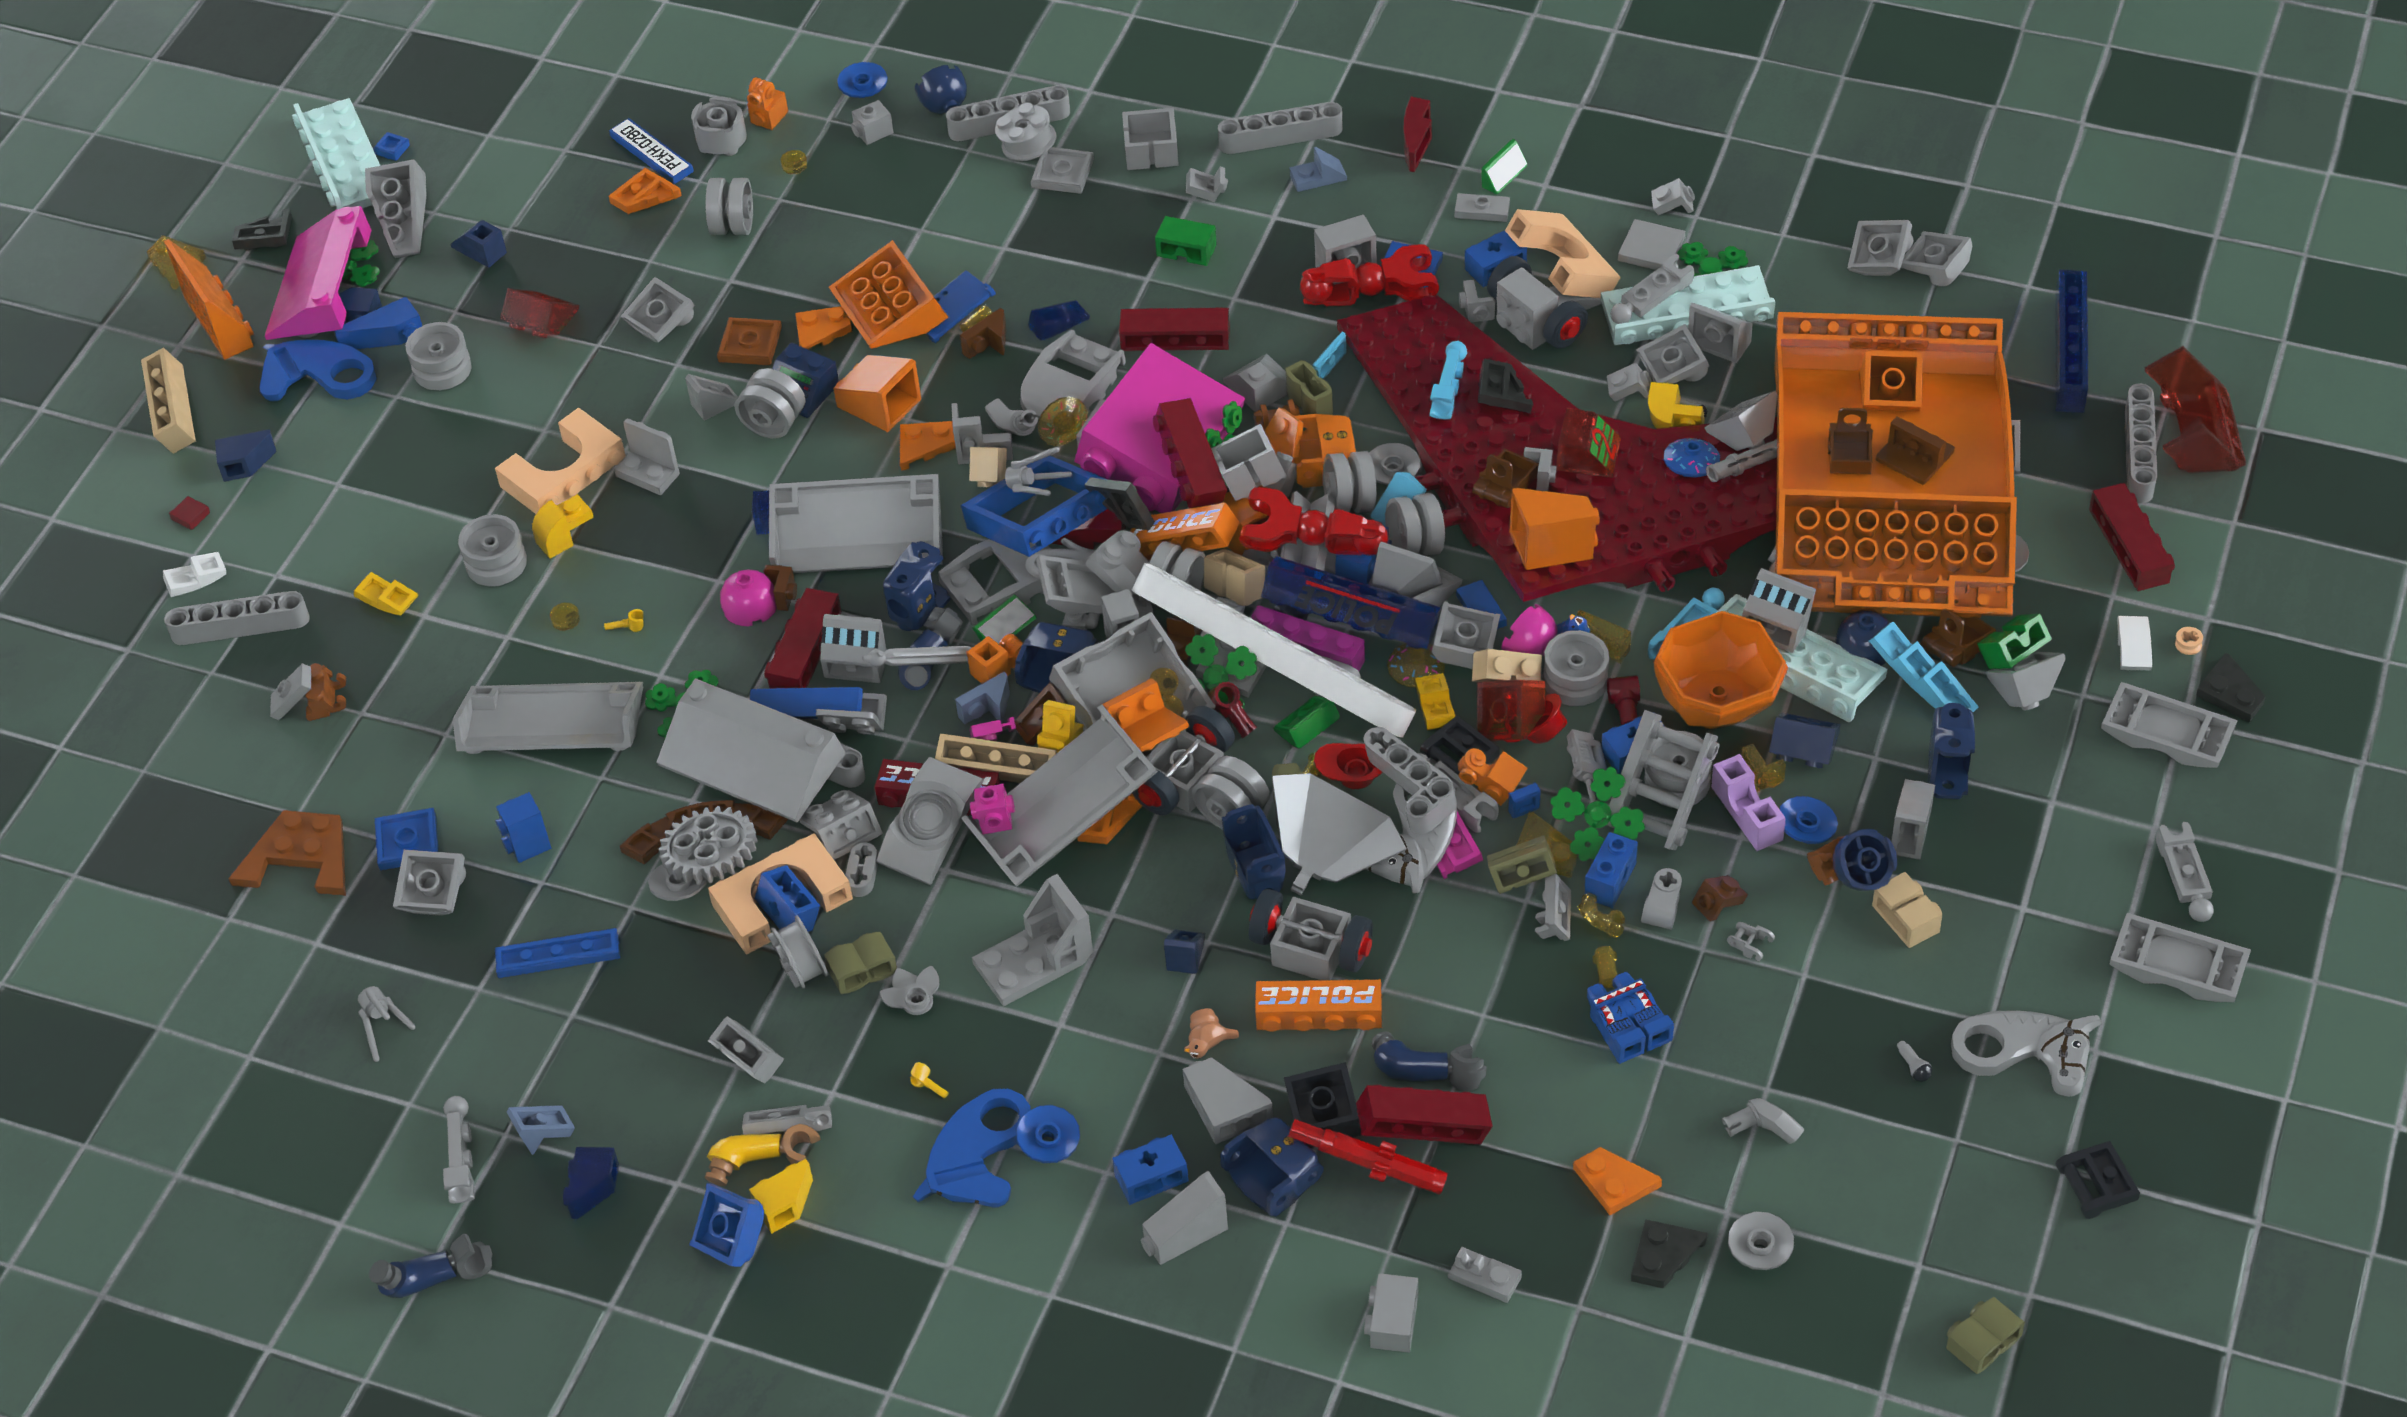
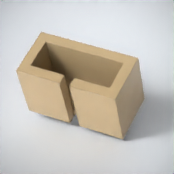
(987, 465)
(1234, 577)
(1501, 665)
(1907, 910)

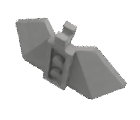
(1329, 830)

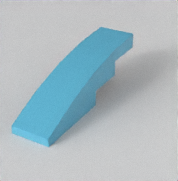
(1918, 670)

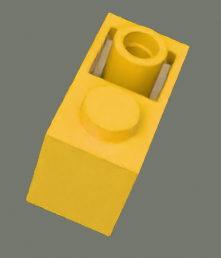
(784, 1195)

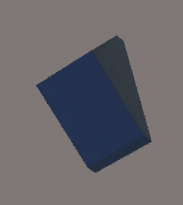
(1183, 951)

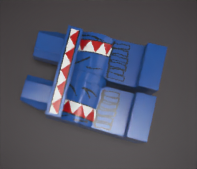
(1628, 1017)

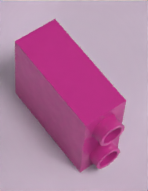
(1121, 435)

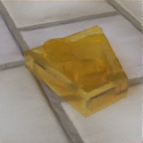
(159, 257)
(1558, 843)

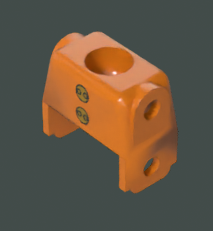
(1323, 436)

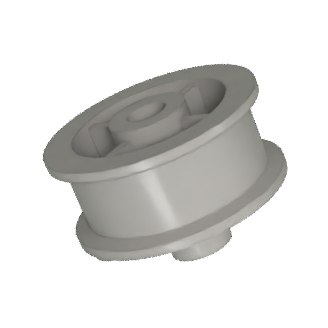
(1025, 132)
(797, 953)

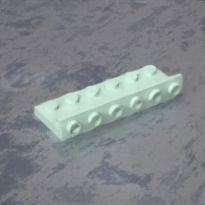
(339, 151)
(1733, 292)
(1824, 671)

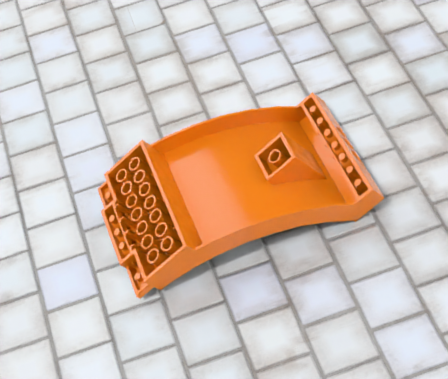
(1880, 535)

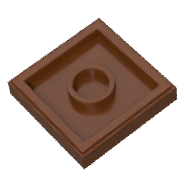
(749, 341)

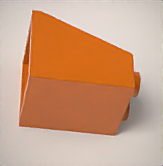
(1552, 527)

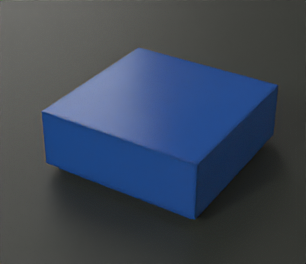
(391, 146)
(1524, 800)

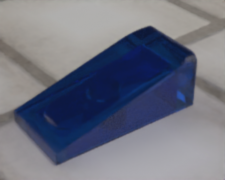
(1056, 319)

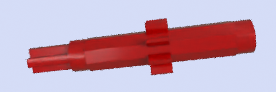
(1380, 1160)

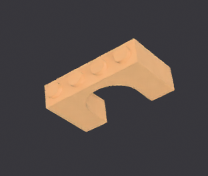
(1580, 267)
(535, 487)
(809, 862)

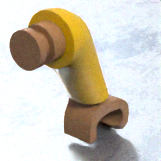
(737, 1150)

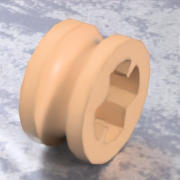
(2189, 647)

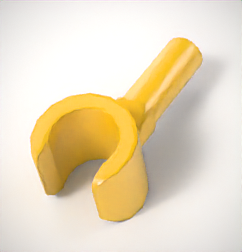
(634, 621)
(920, 1078)

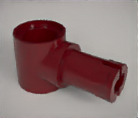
(1624, 694)
(1233, 709)

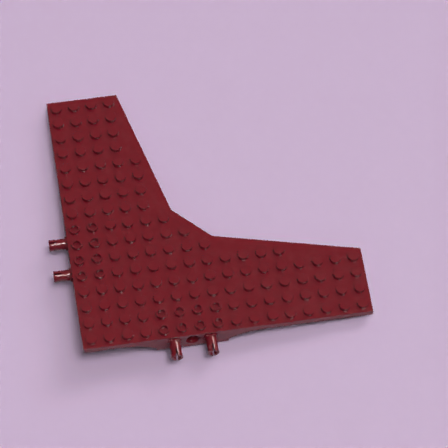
(1648, 515)

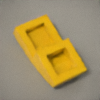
(384, 595)
(1434, 700)

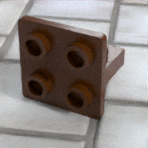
(1914, 451)

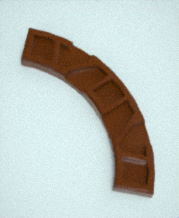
(646, 840)

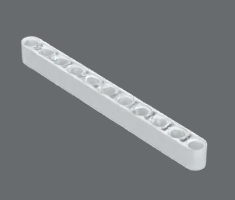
(1274, 650)

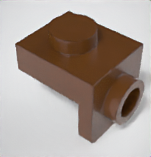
(784, 585)
(1716, 894)

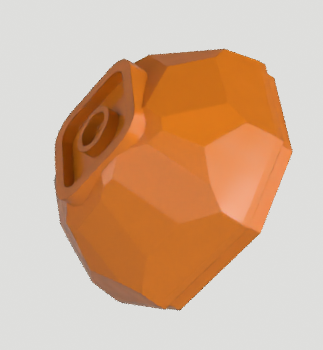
(1719, 670)

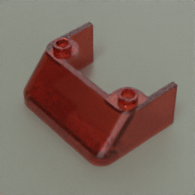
(2203, 412)

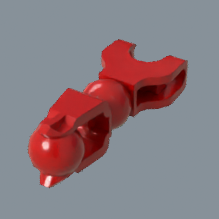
(1396, 275)
(1342, 531)

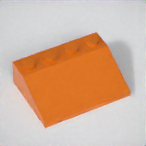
(887, 299)
(210, 303)

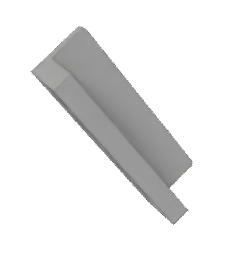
(1302, 553)

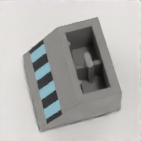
(1781, 607)
(846, 642)

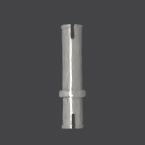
(1727, 467)

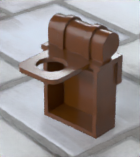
(1850, 443)
(1504, 474)
(1956, 638)

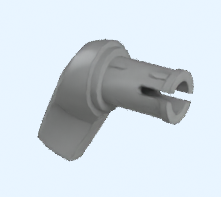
(1012, 421)
(1767, 1116)

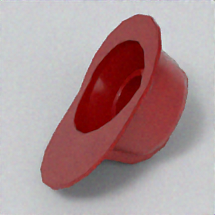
(1550, 723)
(1346, 764)

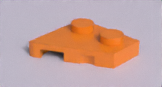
(643, 191)
(822, 326)
(1285, 432)
(924, 441)
(1110, 824)
(1615, 1179)

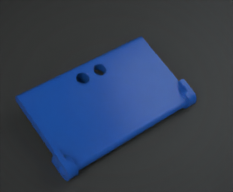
(961, 299)

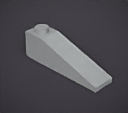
(399, 204)

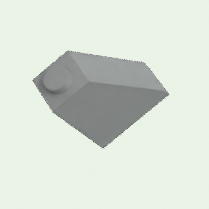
(1912, 818)
(1224, 1099)
(1186, 1220)

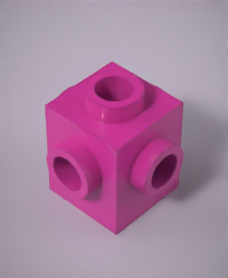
(992, 808)

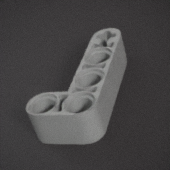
(1424, 792)

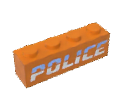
(1193, 528)
(1318, 1005)

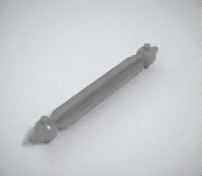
(918, 656)

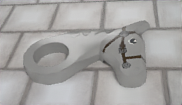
(1421, 852)
(2024, 1034)

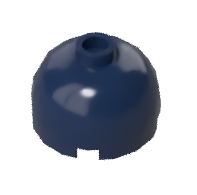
(942, 89)
(1856, 632)
(1864, 860)

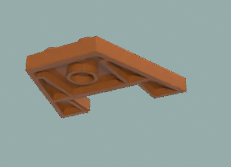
(298, 841)

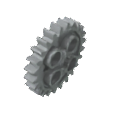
(708, 845)

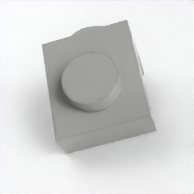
(1206, 185)
(1671, 196)
(1476, 308)
(1628, 381)
(1546, 470)

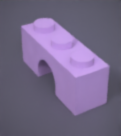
(1757, 818)

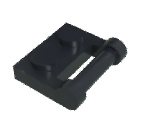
(1458, 738)
(2106, 1173)

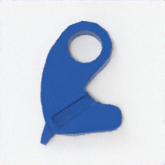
(318, 359)
(957, 1156)

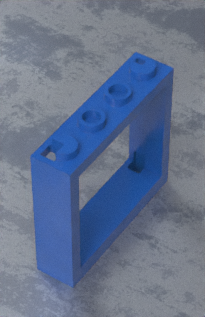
(984, 511)

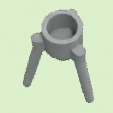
(1019, 476)
(376, 1005)

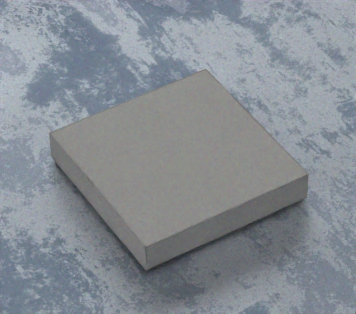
(1062, 170)
(1650, 244)

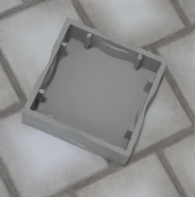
(1124, 662)

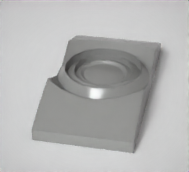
(1075, 588)
(2169, 726)
(928, 820)
(2179, 958)

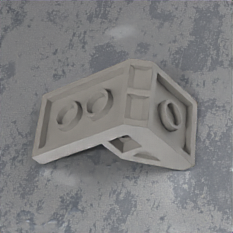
(1050, 946)

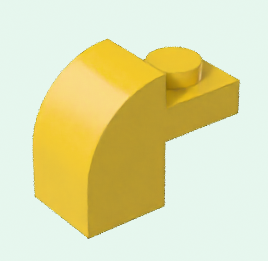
(1667, 410)
(553, 524)
(1058, 726)

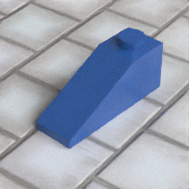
(381, 327)

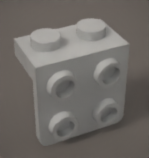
(866, 722)

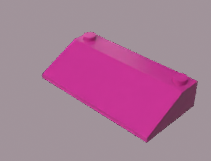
(310, 287)

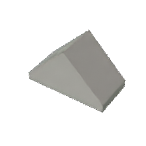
(709, 396)

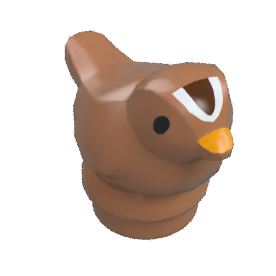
(1206, 1033)

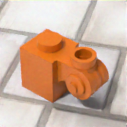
(766, 104)
(990, 658)
(1493, 779)

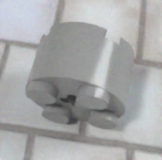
(719, 126)

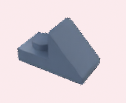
(1323, 171)
(989, 696)
(539, 1123)

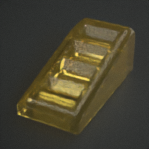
(1614, 637)

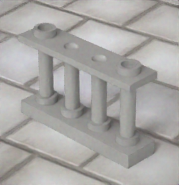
(1641, 756)

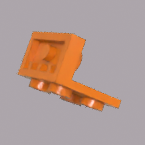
(1144, 715)

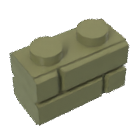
(1521, 864)

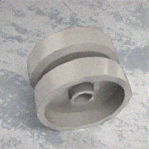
(729, 206)
(438, 356)
(770, 403)
(1350, 481)
(1416, 524)
(492, 550)
(1184, 565)
(1576, 667)
(1681, 756)
(1227, 787)

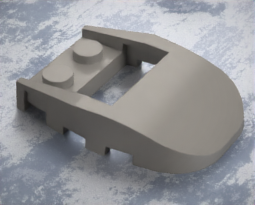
(1048, 383)
(968, 592)

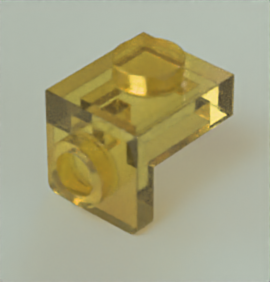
(1765, 775)

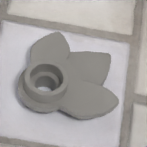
(909, 988)

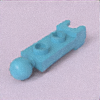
(1444, 393)
(1712, 600)

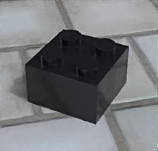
(1324, 1099)

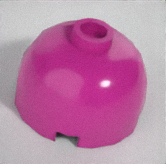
(747, 597)
(1531, 632)

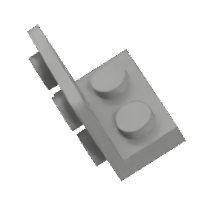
(650, 459)
(842, 822)

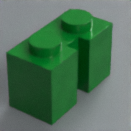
(1186, 239)
(2017, 641)

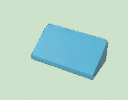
(1330, 356)
(1401, 485)

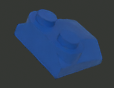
(728, 1226)

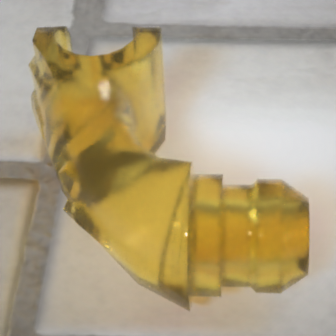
(1608, 923)

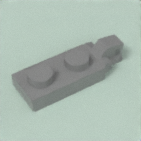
(783, 1118)

